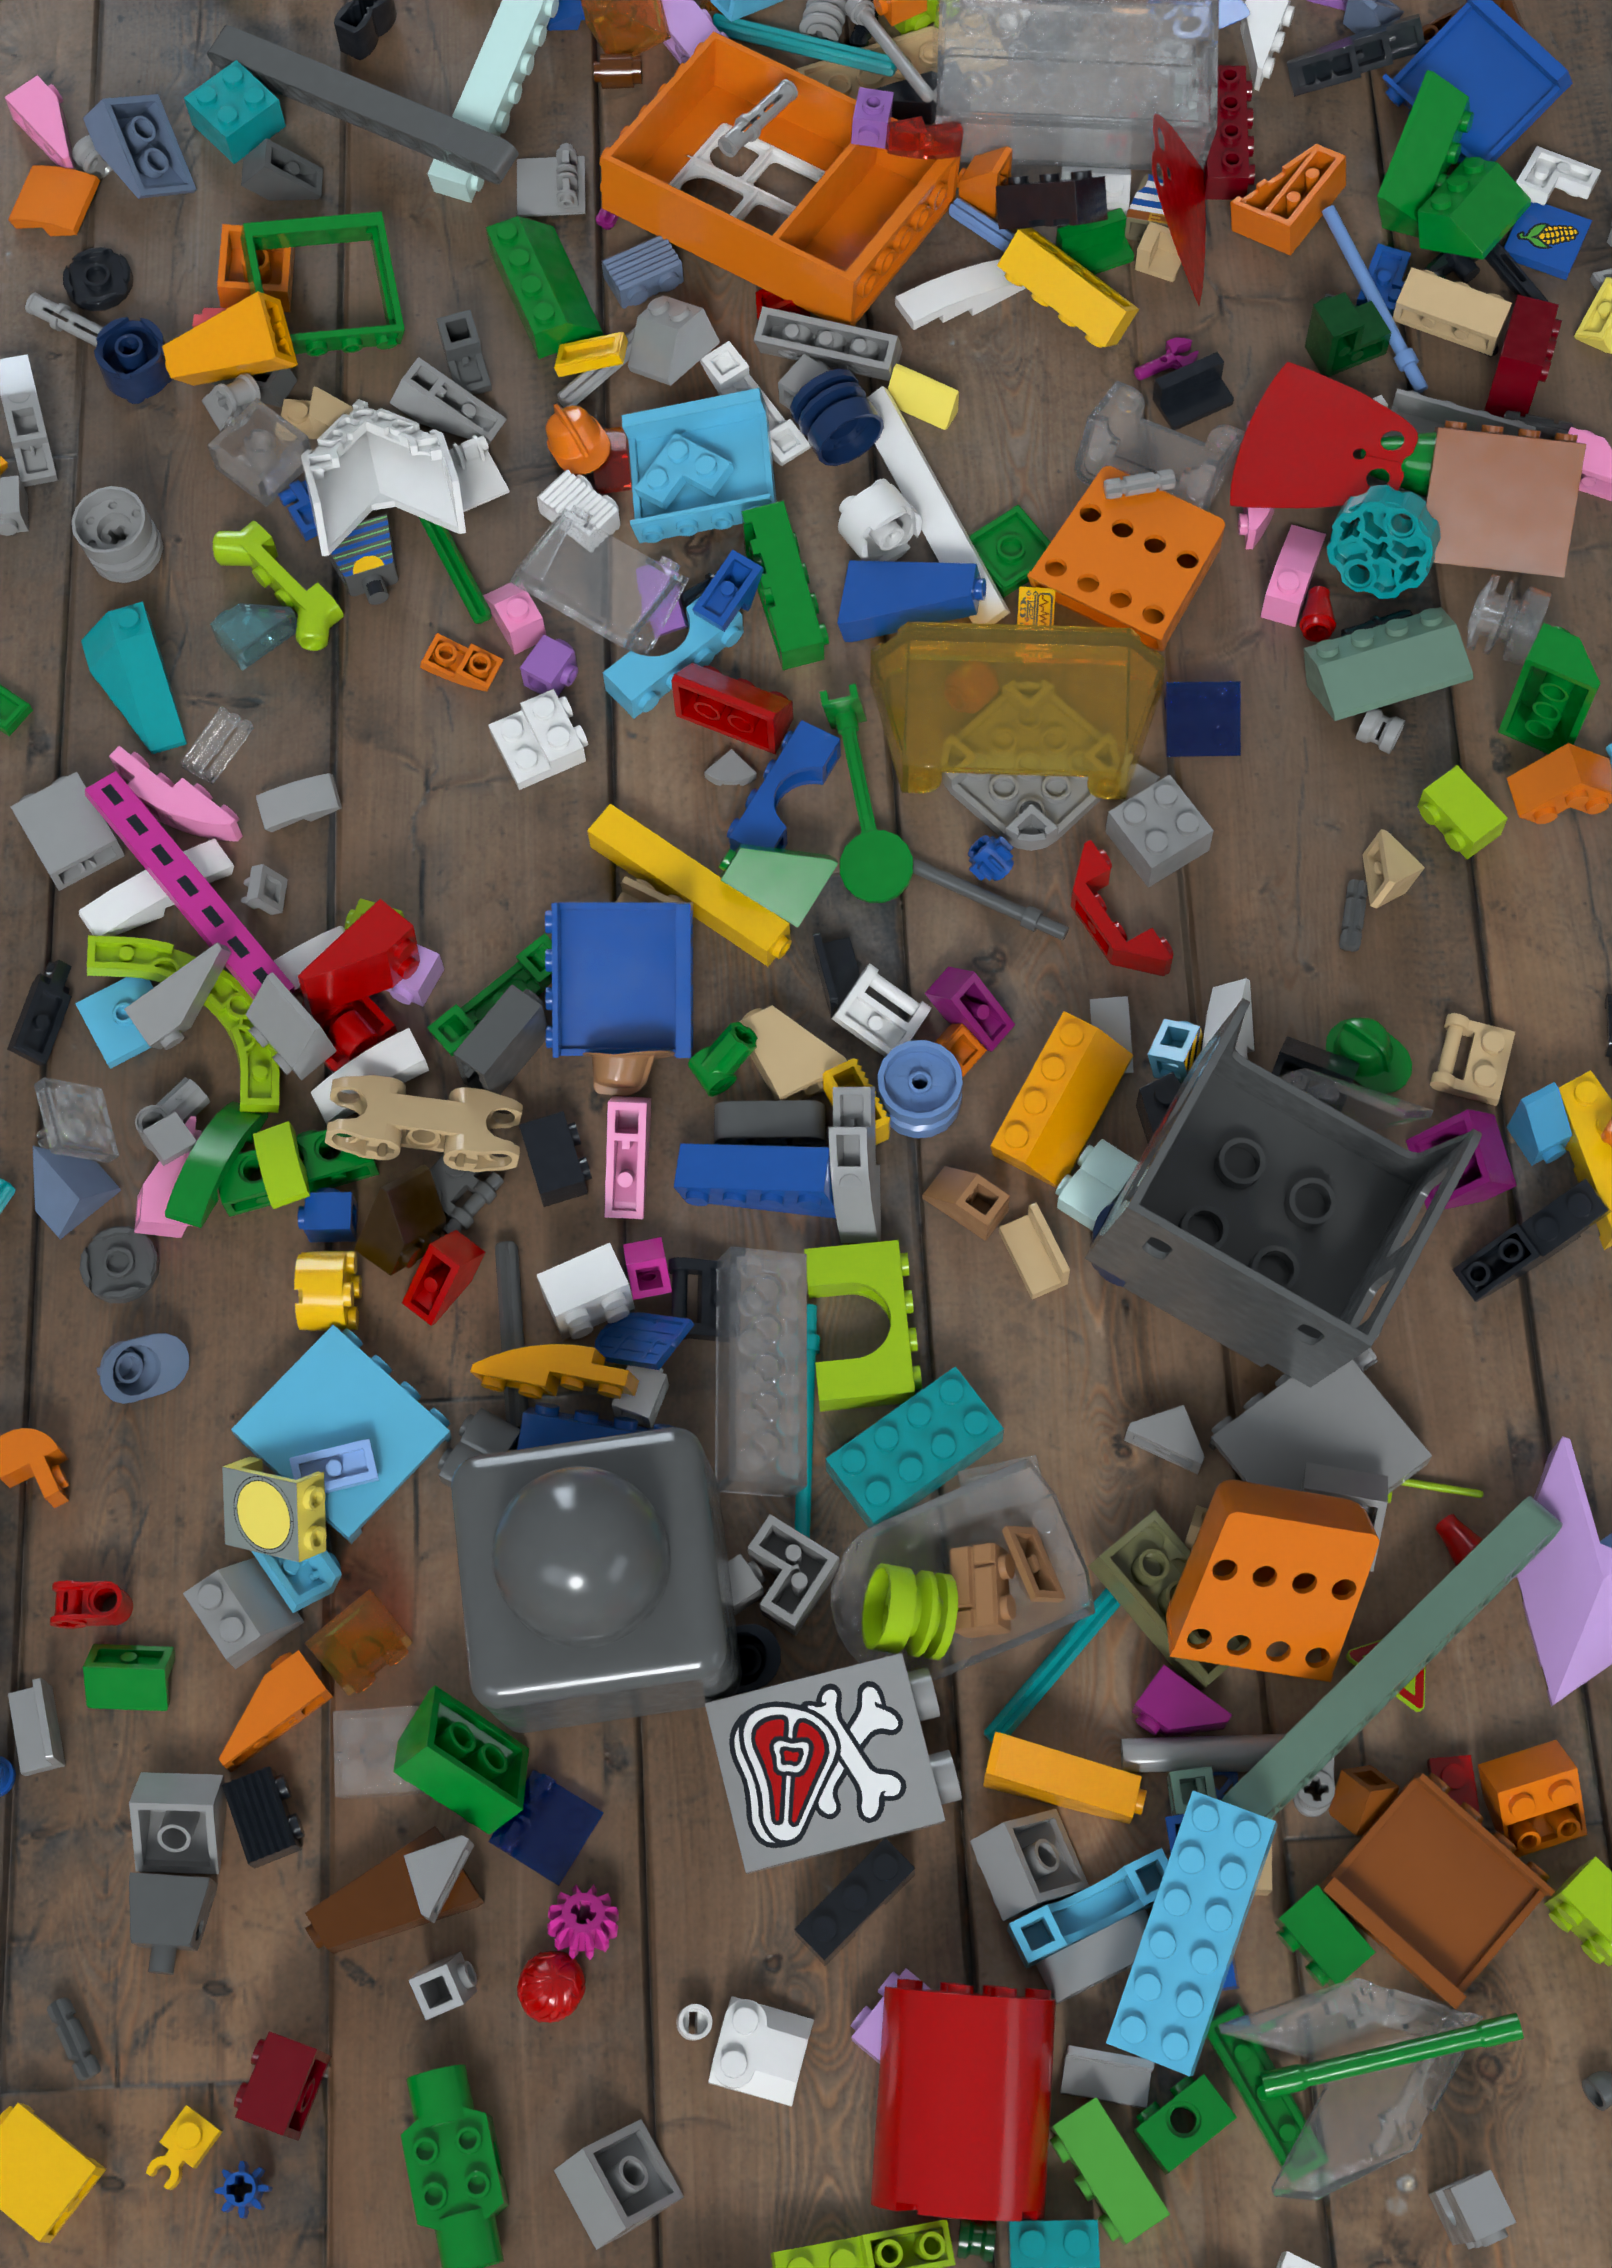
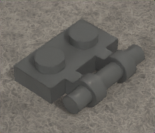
(453, 1184)

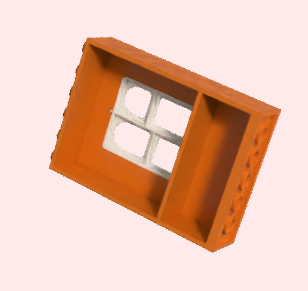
(841, 237)

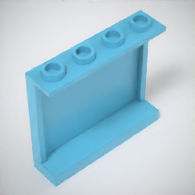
(724, 424)
(339, 1399)

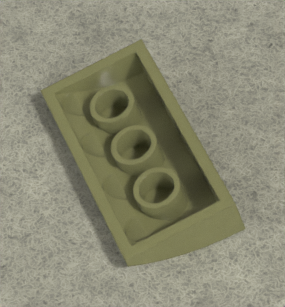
(1142, 1577)

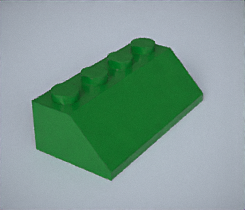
(1424, 153)
(541, 284)
(1551, 692)

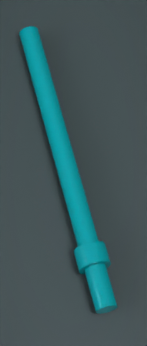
(803, 1498)

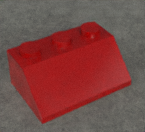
(732, 706)

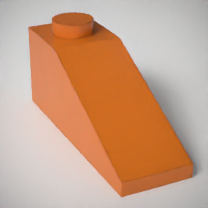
(279, 1703)

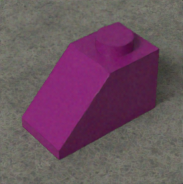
(966, 1000)
(1177, 1707)

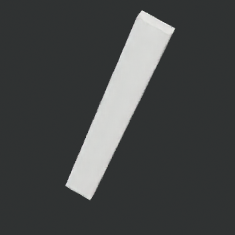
(929, 500)

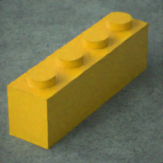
(1067, 288)

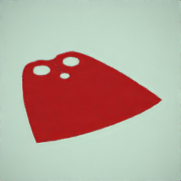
(1182, 201)
(1305, 442)

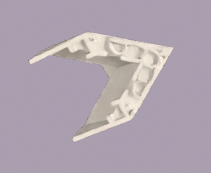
(377, 464)

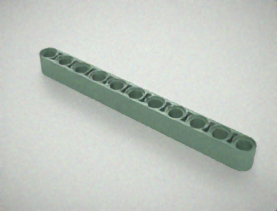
(1395, 1661)

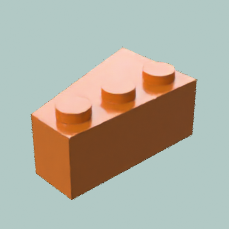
(1292, 202)

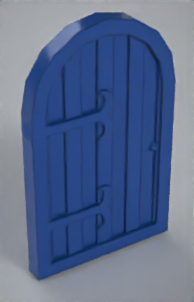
(642, 1339)

